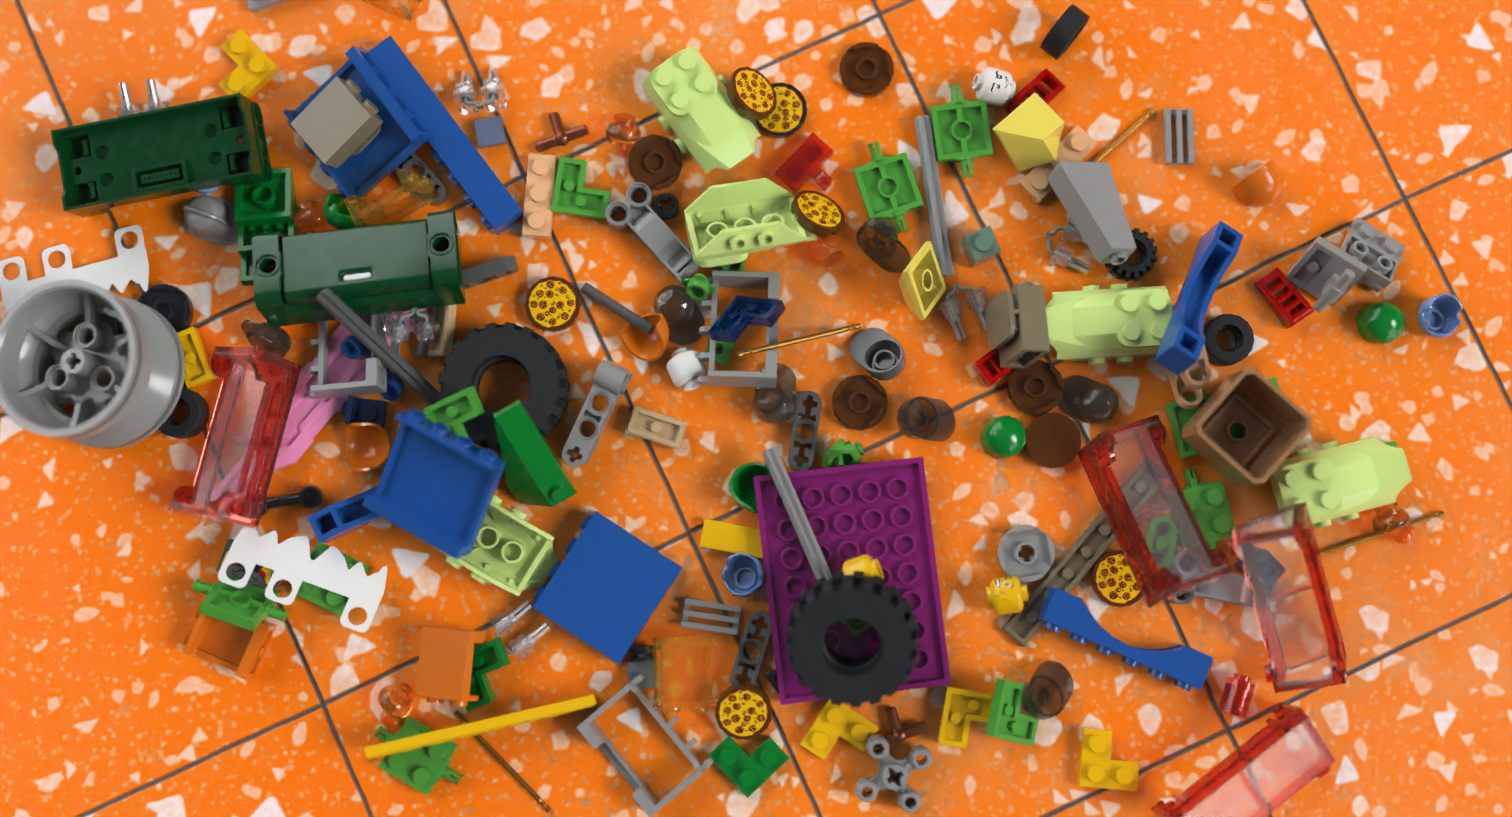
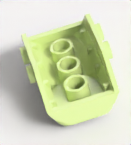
(699, 112)
(740, 220)
(1108, 323)
(1341, 479)
(509, 551)

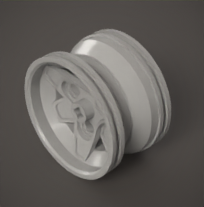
(142, 365)

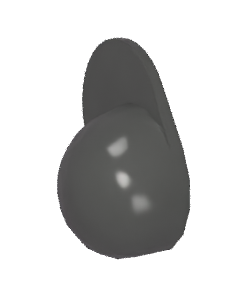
(878, 353)

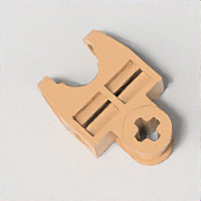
(1191, 381)

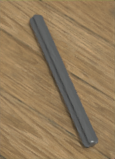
(378, 346)

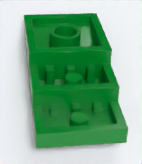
(263, 209)

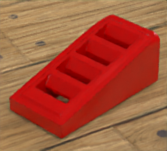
(1045, 76)
(1290, 291)
(984, 372)

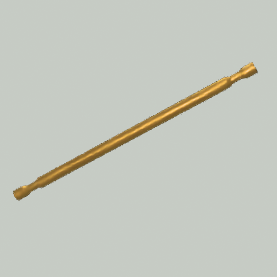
(1122, 137)
(798, 340)
(1375, 535)
(499, 758)

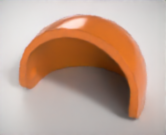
(1261, 186)
(647, 346)
(367, 446)

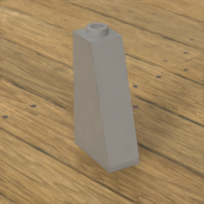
(1095, 208)

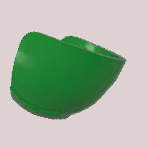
(742, 484)

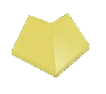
(1030, 133)
(922, 282)

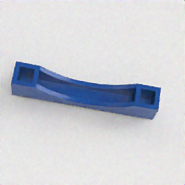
(1184, 332)
(342, 517)
(1177, 661)

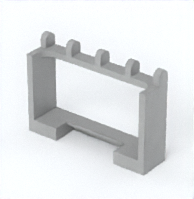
(740, 279)
(375, 369)
(642, 792)

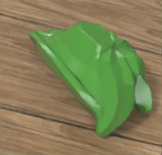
(843, 454)

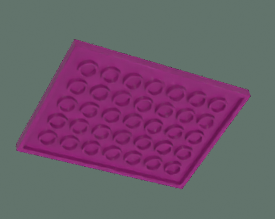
(853, 513)

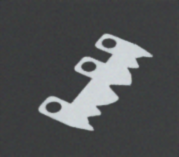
(129, 265)
(293, 563)

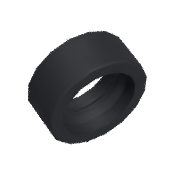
(1064, 31)

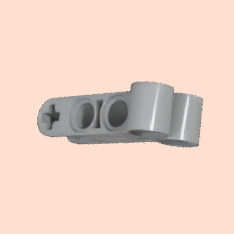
(653, 233)
(610, 382)
(1230, 588)

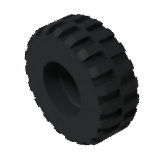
(512, 344)
(843, 678)

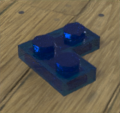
(745, 312)

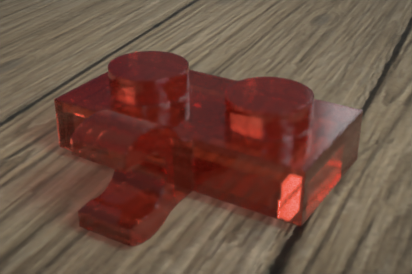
(806, 164)

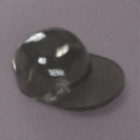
(880, 242)
(680, 313)
(270, 339)
(1088, 400)
(777, 403)
(926, 419)
(1047, 691)

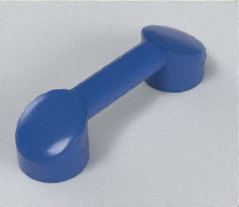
(354, 348)

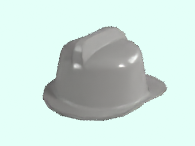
(211, 219)

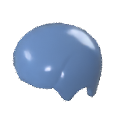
(1439, 315)
(743, 574)

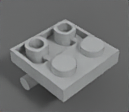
(1375, 250)
(1326, 273)

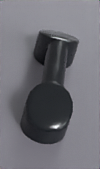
(309, 497)

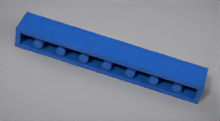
(449, 141)

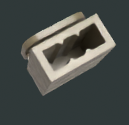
(338, 122)
(1018, 325)

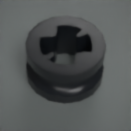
(665, 197)
(642, 653)

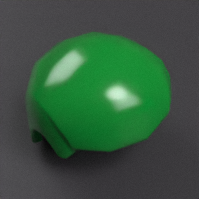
(337, 213)
(1380, 322)
(1003, 437)

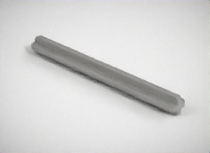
(934, 195)
(796, 513)

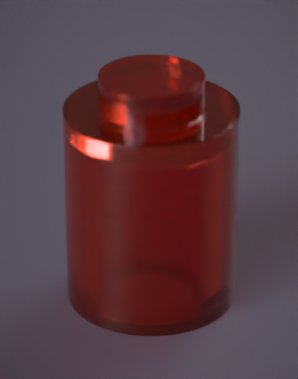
(1237, 695)

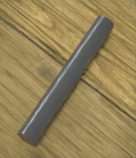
(617, 308)

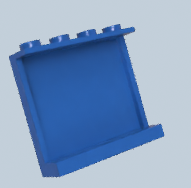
(399, 135)
(436, 484)
(606, 586)

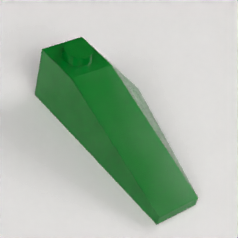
(531, 465)

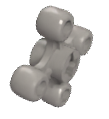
(885, 780)

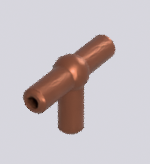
(561, 136)
(899, 733)

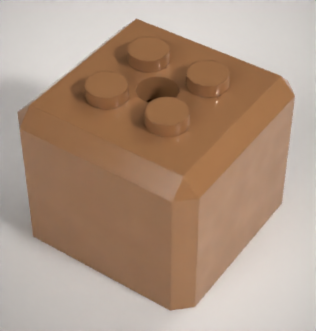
(1269, 422)

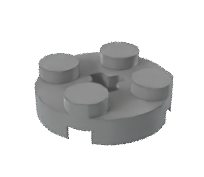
(1034, 539)

